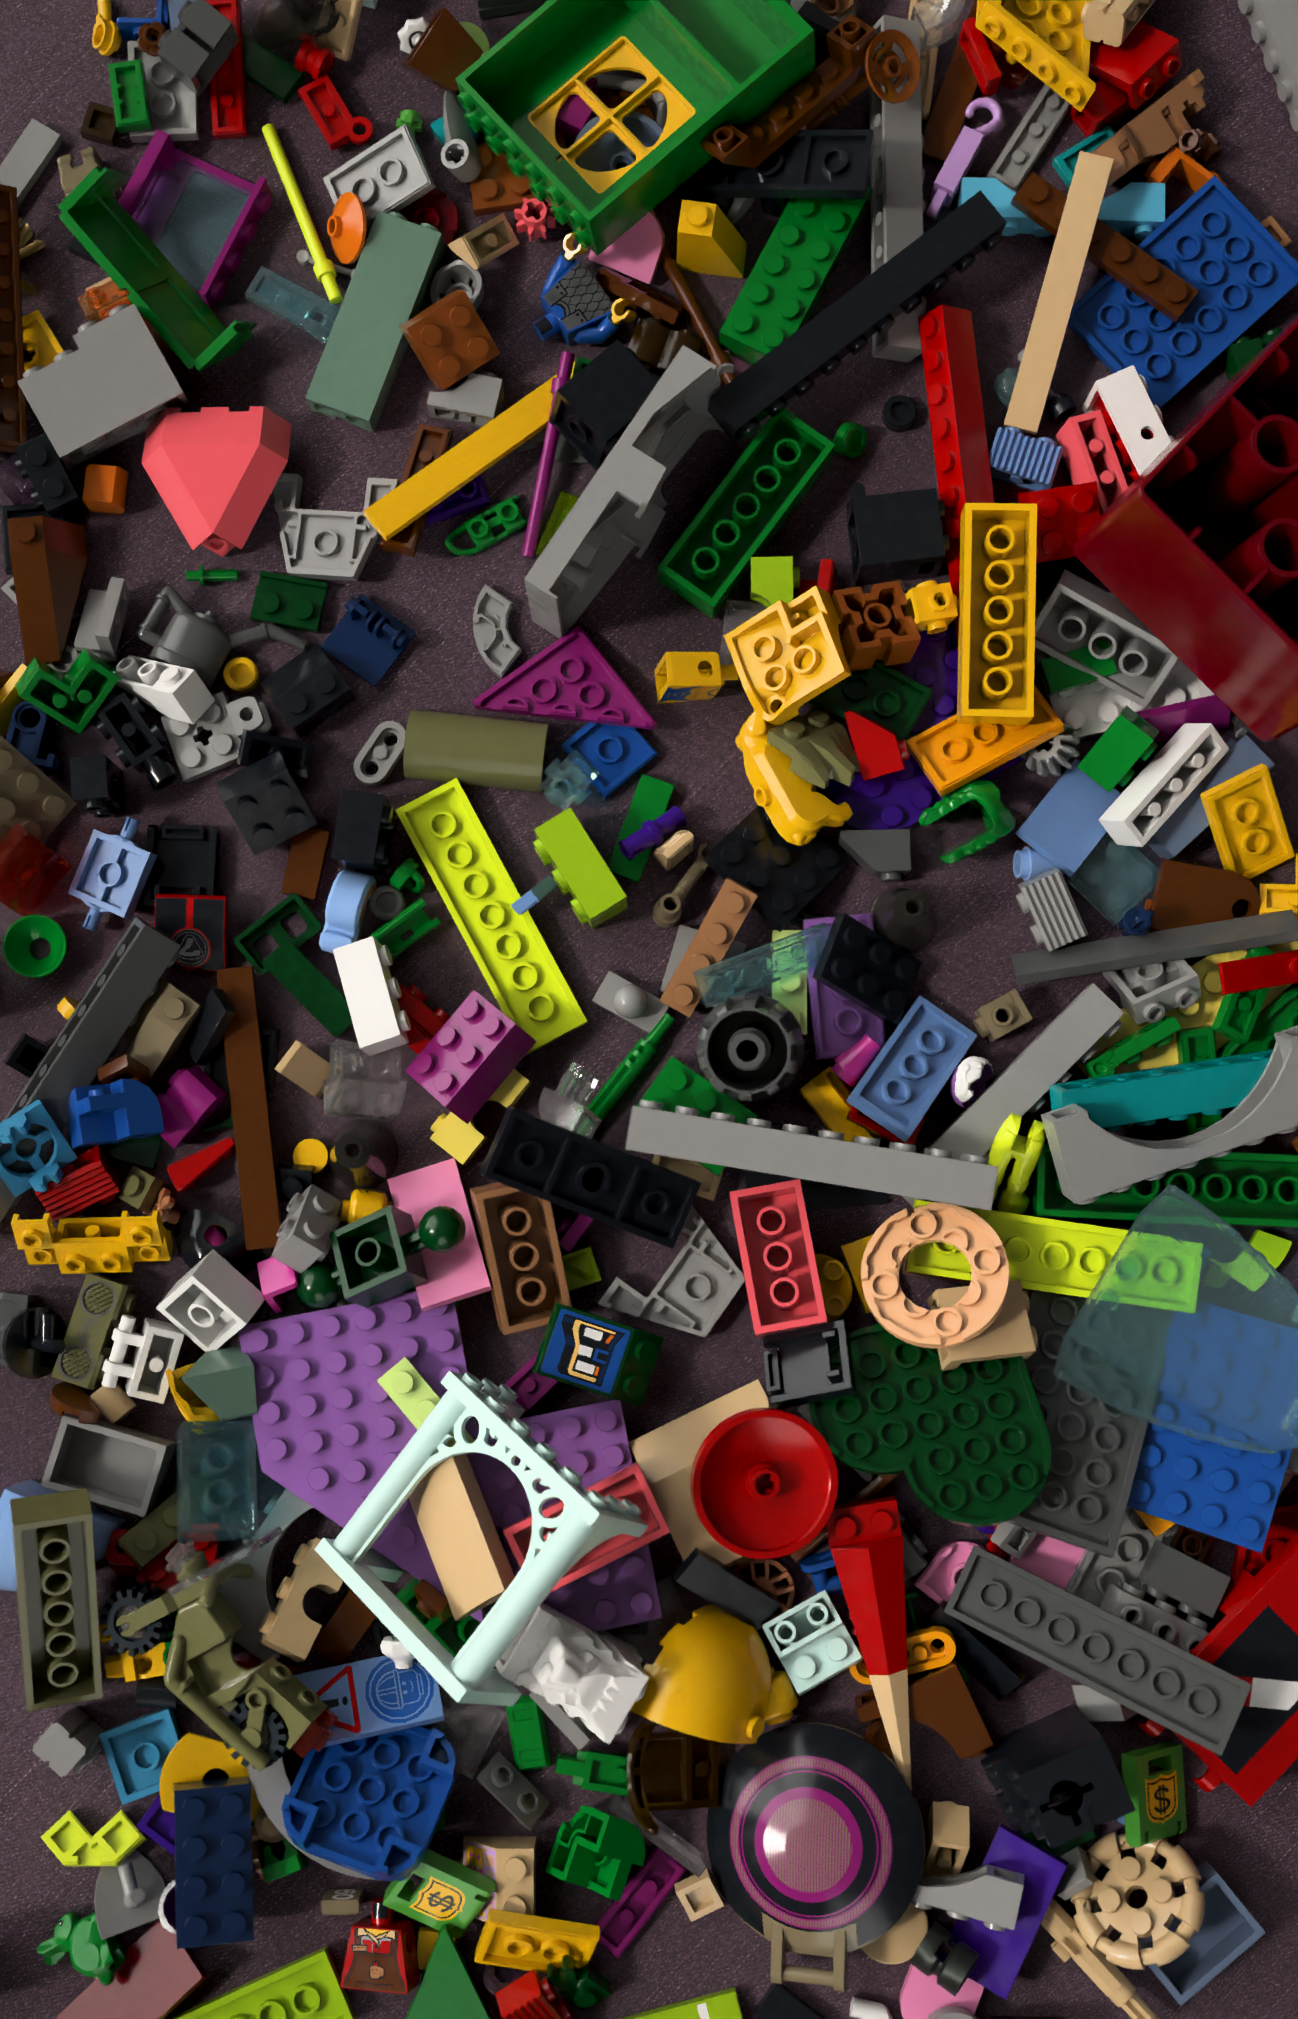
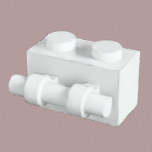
(155, 1353)

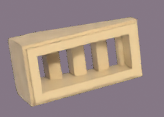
(674, 848)

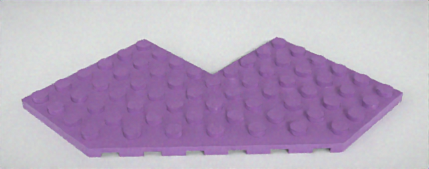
(335, 1432)

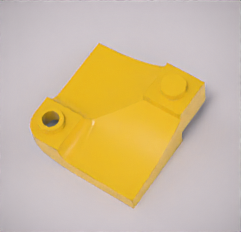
(789, 654)

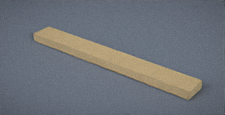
(1058, 292)

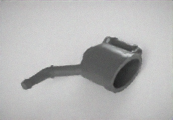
(198, 639)

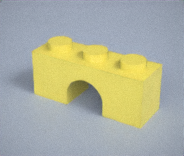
(463, 1139)

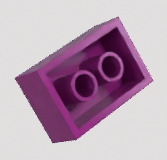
(470, 1056)

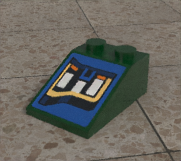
(598, 1354)

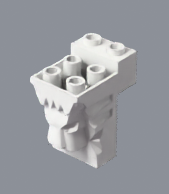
(578, 1668)

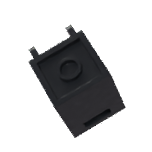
(602, 402)
(895, 535)

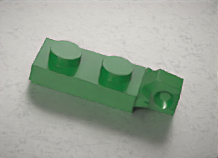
(1241, 1009)
(1129, 1048)
(596, 1770)

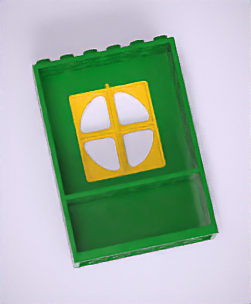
(702, 55)

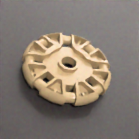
(1154, 1917)

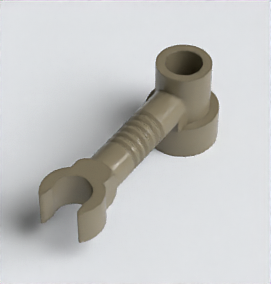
(668, 918)

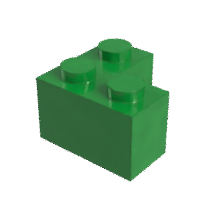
(70, 697)

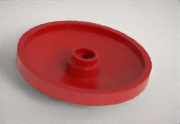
(764, 1483)

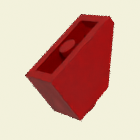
(875, 746)

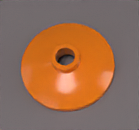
(347, 228)

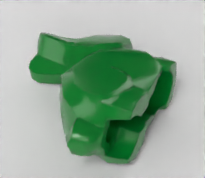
(87, 1951)

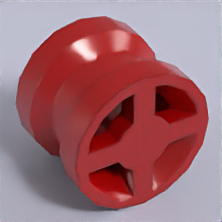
(314, 59)

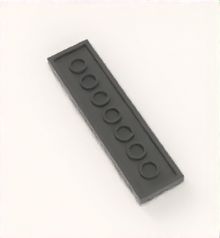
(1099, 1650)

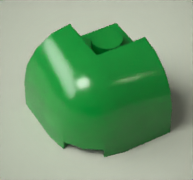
(596, 1852)

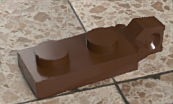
(641, 296)

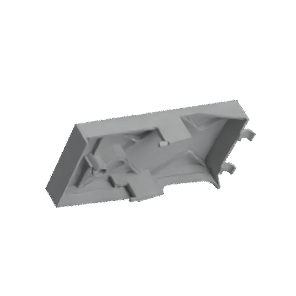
(624, 497)

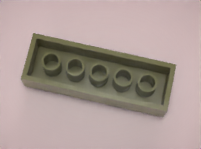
(57, 1598)

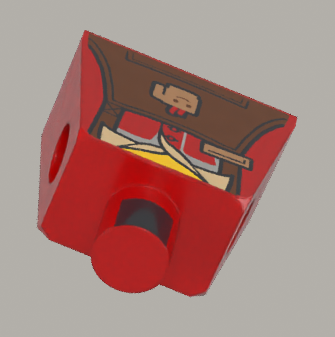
(381, 1953)

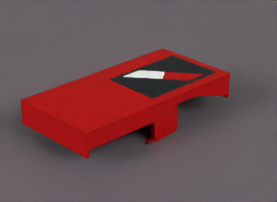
(1260, 1647)

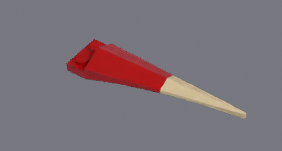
(870, 1566)

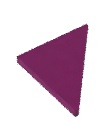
(569, 684)

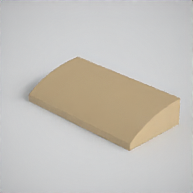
(461, 1537)

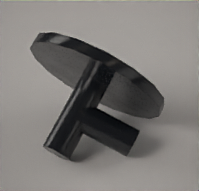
(34, 1342)

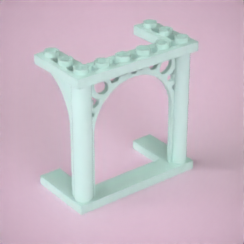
(581, 1527)

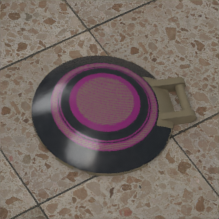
(815, 1845)

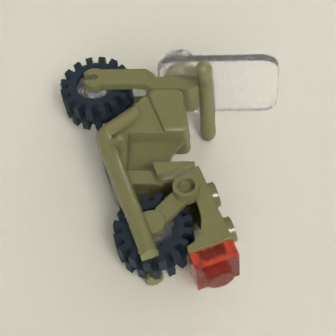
(200, 1663)

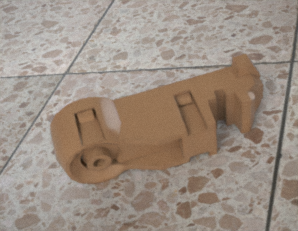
(1154, 128)

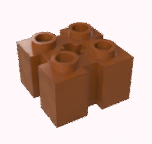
(875, 625)

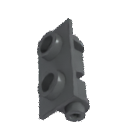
(512, 1790)

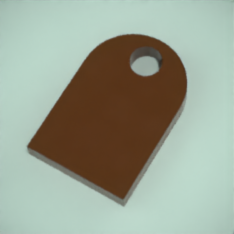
(1198, 895)

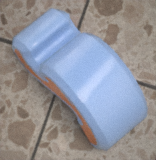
(346, 909)

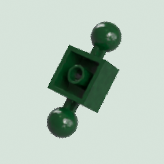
(380, 1256)

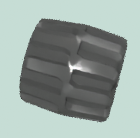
(769, 1027)

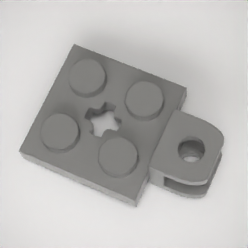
(227, 724)

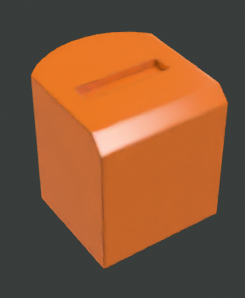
(105, 488)

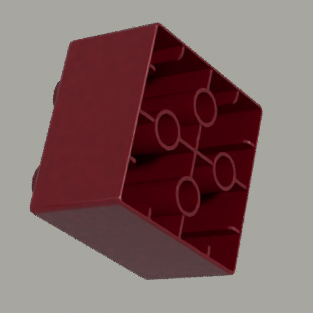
(1212, 542)

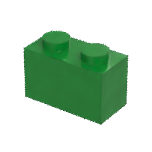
(1118, 749)

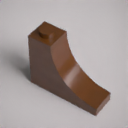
(945, 1704)

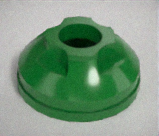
(20, 940)

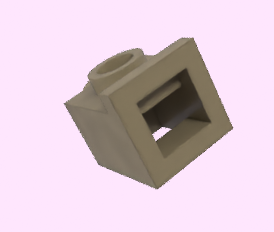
(1015, 1009)

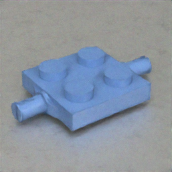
(112, 874)

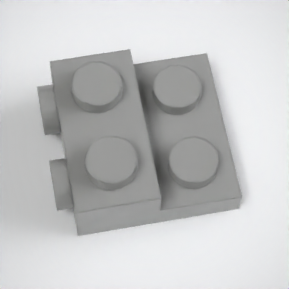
(1155, 989)

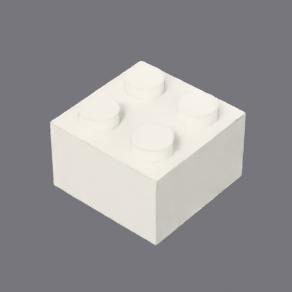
(211, 1302)

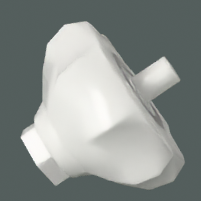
(411, 32)
(397, 1652)

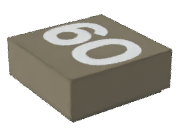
(342, 1901)

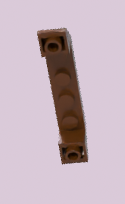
(753, 145)

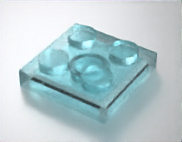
(1114, 878)

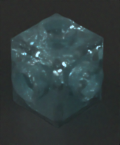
(568, 780)

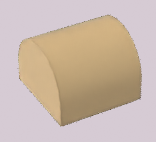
(113, 1403)

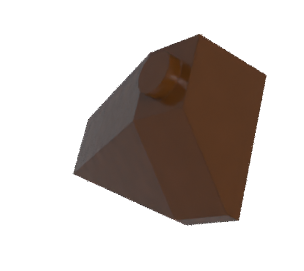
(47, 576)

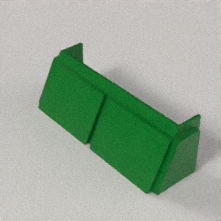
(146, 273)

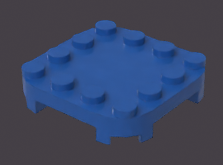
(372, 1801)

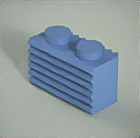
(1023, 459)

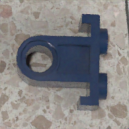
(35, 741)

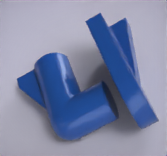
(817, 1566)

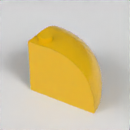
(709, 1679)

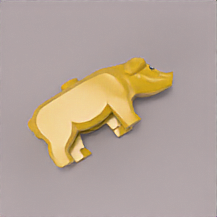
(788, 800)

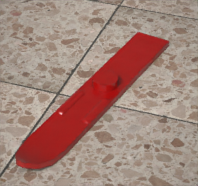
(1259, 972)

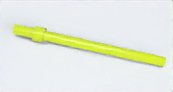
(323, 267)

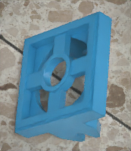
(17, 1128)

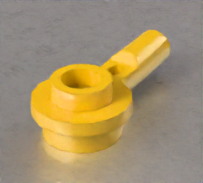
(105, 31)

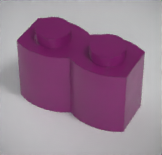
(188, 1104)

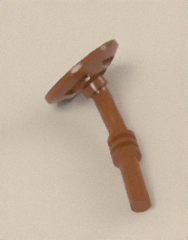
(881, 71)

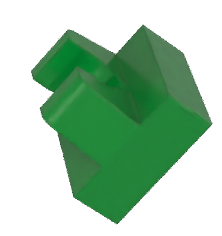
(276, 1867)

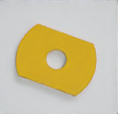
(192, 1760)

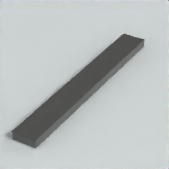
(1155, 947)

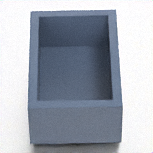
(1223, 1936)

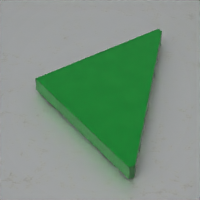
(447, 1985)

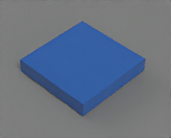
(613, 751)

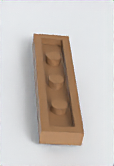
(709, 944)

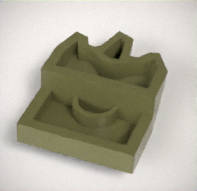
(817, 749)

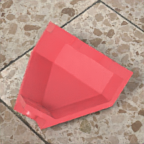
(216, 470)

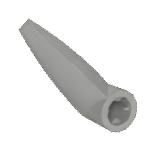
(460, 151)

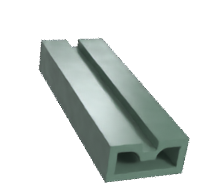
(366, 335)

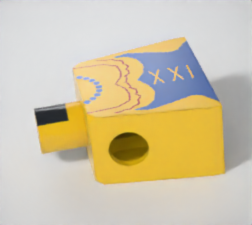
(691, 676)

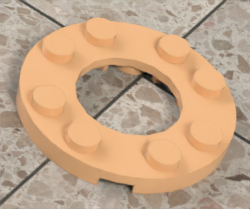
(931, 1224)

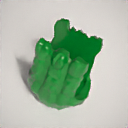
(986, 798)

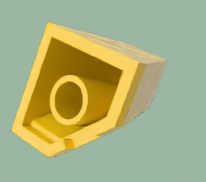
(709, 241)

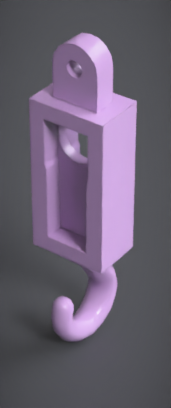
(962, 156)

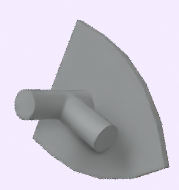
(127, 1895)

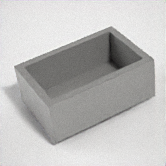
(112, 1461)

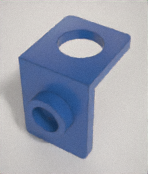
(129, 26)

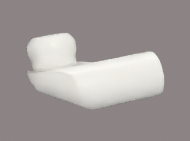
(868, 2009)

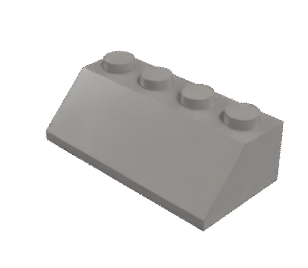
(1083, 615)

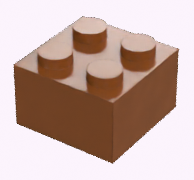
(449, 339)

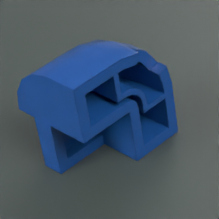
(112, 1113)

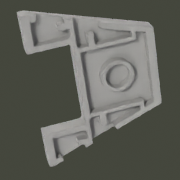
(325, 541)
(691, 1290)

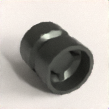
(958, 1964)

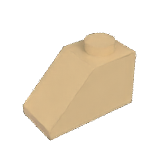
(305, 1068)
(946, 1839)

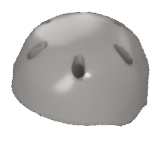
(462, 274)

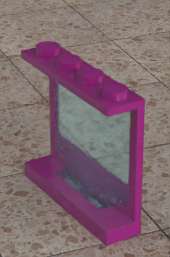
(195, 214)

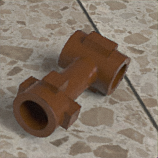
(1201, 144)

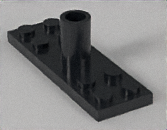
(803, 167)
(589, 1177)

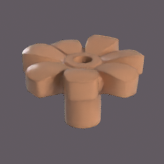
(164, 1204)

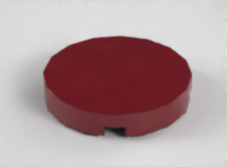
(443, 208)

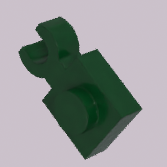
(579, 1985)

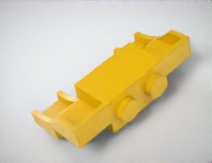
(93, 1242)

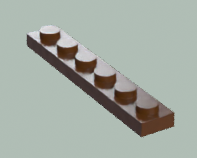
(1110, 251)

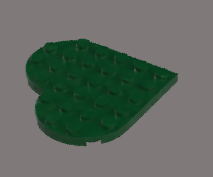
(960, 1435)

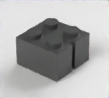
(197, 45)

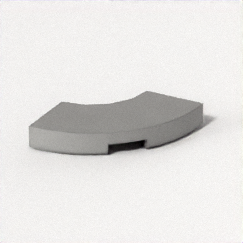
(492, 633)

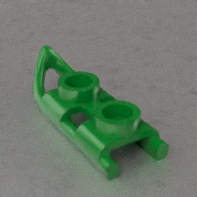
(480, 530)
(410, 918)

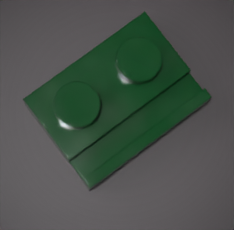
(289, 602)

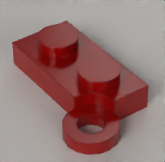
(332, 114)

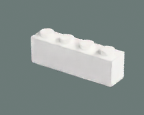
(1164, 784)

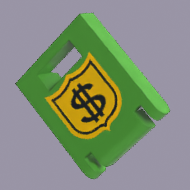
(1155, 1795)
(445, 1896)

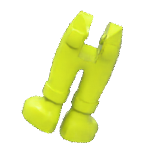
(1026, 1154)

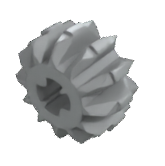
(1052, 760)

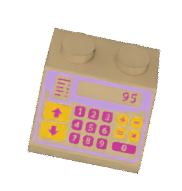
(511, 1866)

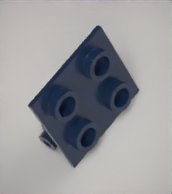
(368, 639)

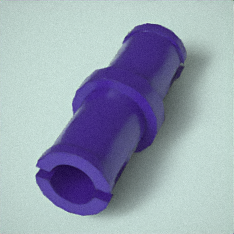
(652, 833)

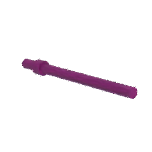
(546, 463)

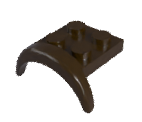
(670, 1773)

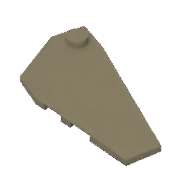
(159, 1029)

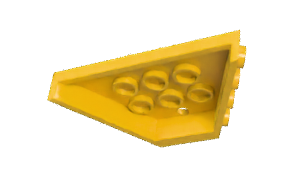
(1045, 40)

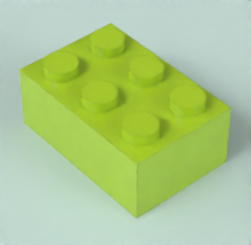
(579, 869)

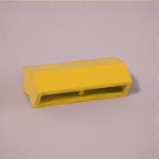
(828, 1099)

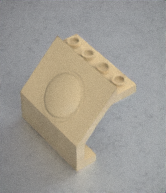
(667, 1464)

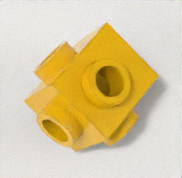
(932, 606)

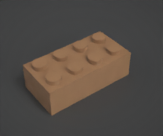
(519, 1256)

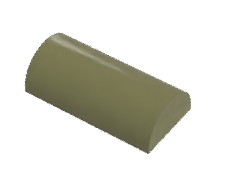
(475, 750)

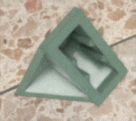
(224, 1382)

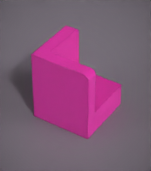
(275, 1280)

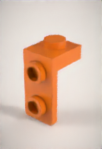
(1182, 167)

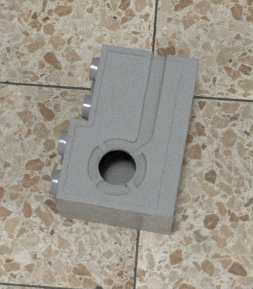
(103, 388)

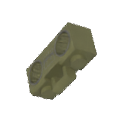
(91, 1328)

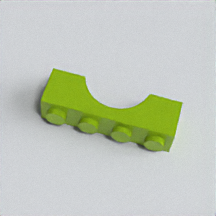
(773, 579)

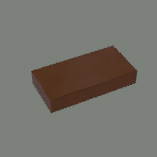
(306, 863)

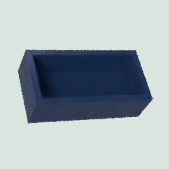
(213, 1862)

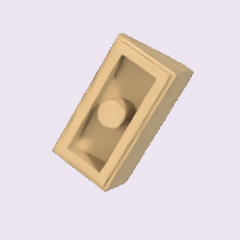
(485, 242)

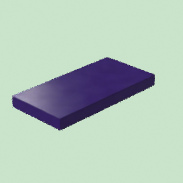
(1005, 1951)

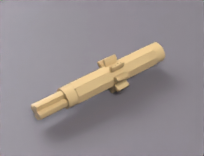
(1102, 1972)

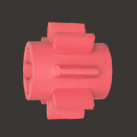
(534, 218)

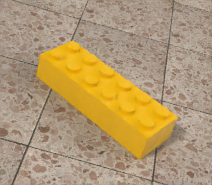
(997, 613)

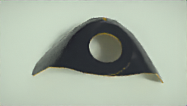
(192, 1245)

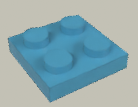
(139, 1751)

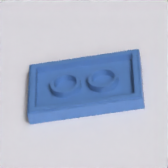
(1066, 820)

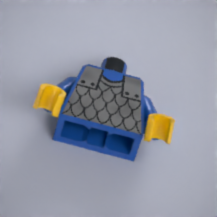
(577, 303)

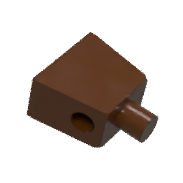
(443, 51)

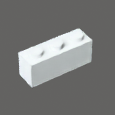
(372, 995)

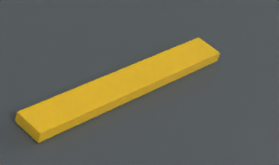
(462, 463)

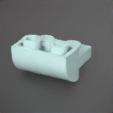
(812, 1642)

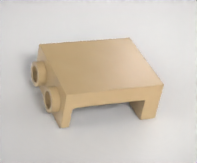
(1005, 1338)

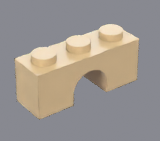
(288, 1627)

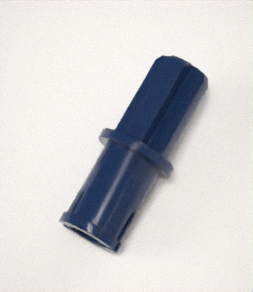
(1136, 921)

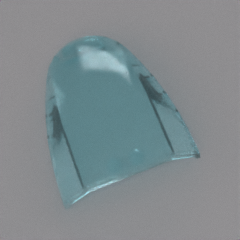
(1191, 1332)

